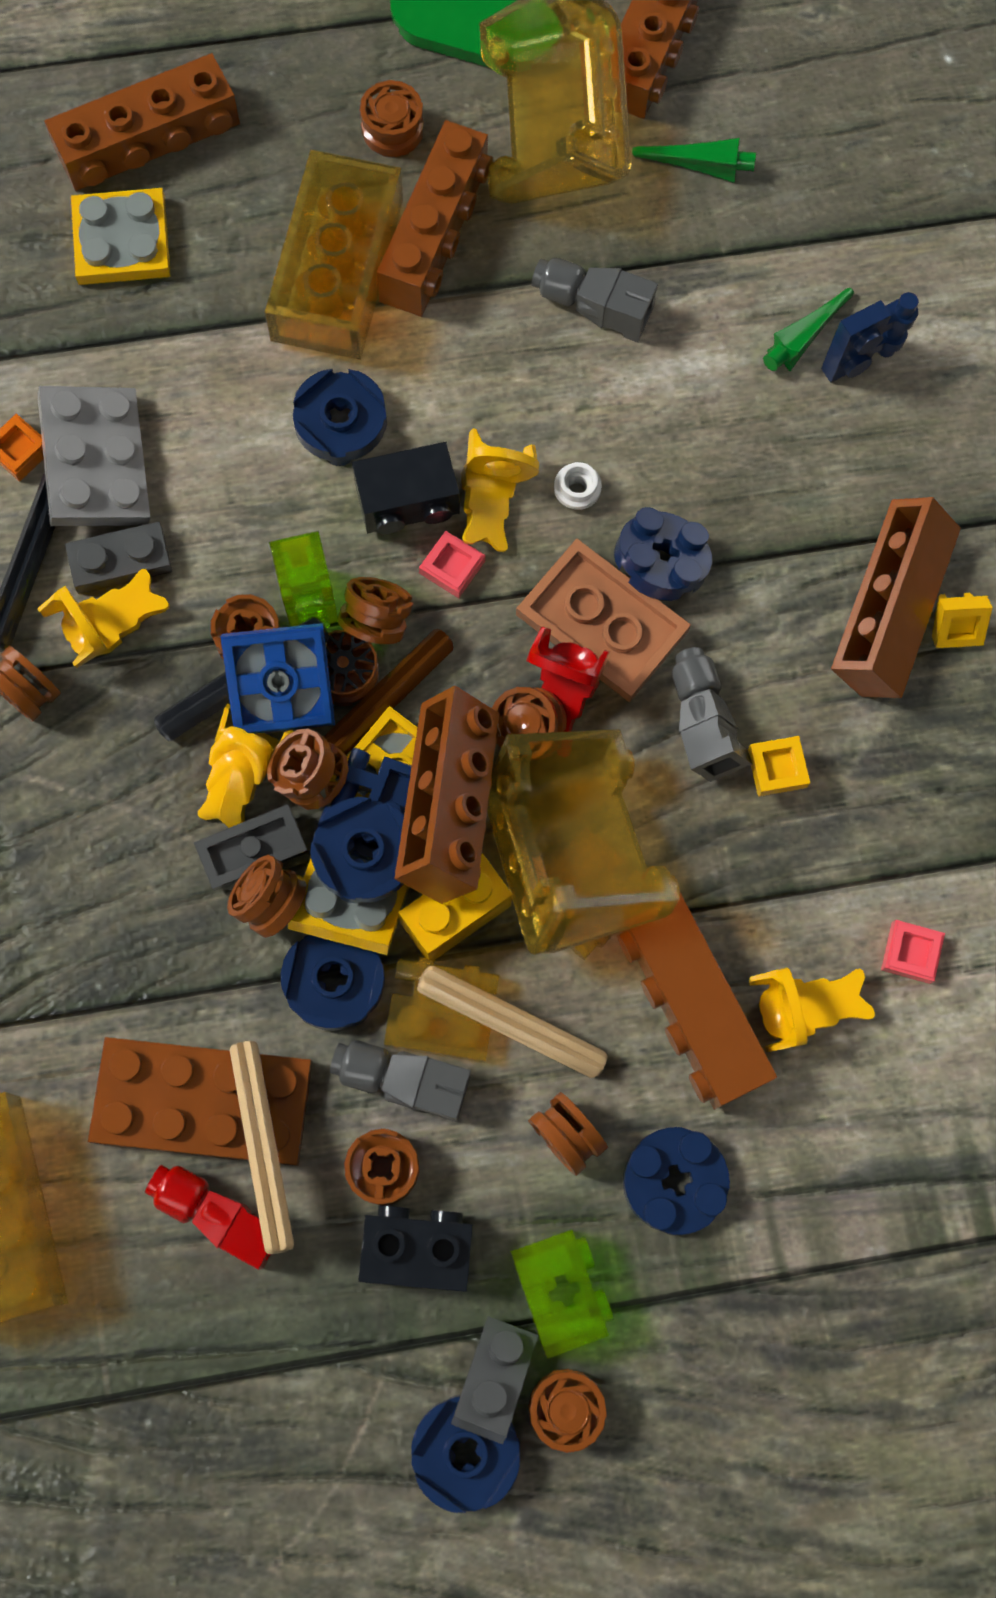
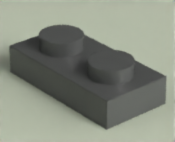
(117, 557)
(236, 848)
(495, 1380)

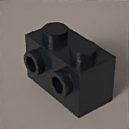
(406, 488)
(416, 1251)

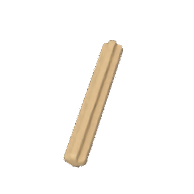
(511, 1021)
(261, 1148)

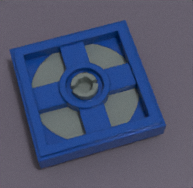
(278, 678)

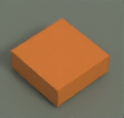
(19, 447)

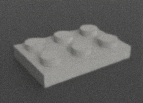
(93, 456)

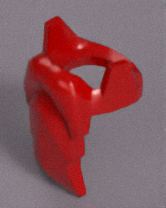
(567, 672)

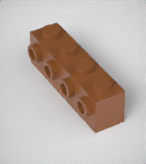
(652, 45)
(143, 122)
(433, 218)
(896, 598)
(448, 796)
(699, 1007)

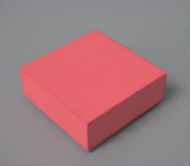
(452, 564)
(913, 951)

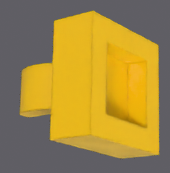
(961, 621)
(778, 766)

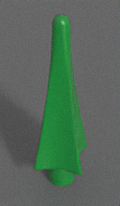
(712, 158)
(795, 339)

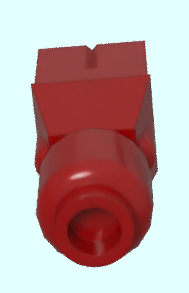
(221, 1219)

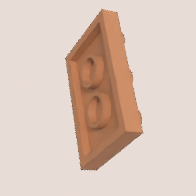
(598, 609)

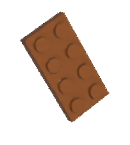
(189, 1100)

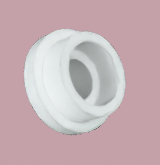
(581, 474)

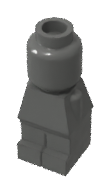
(603, 295)
(705, 719)
(404, 1078)

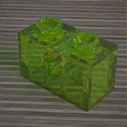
(304, 579)
(562, 1326)

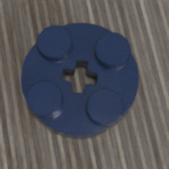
(339, 441)
(674, 535)
(334, 841)
(349, 1002)
(704, 1194)
(468, 1487)

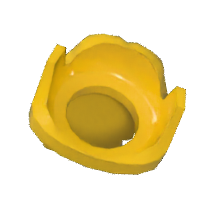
(489, 485)
(99, 624)
(238, 766)
(797, 1008)

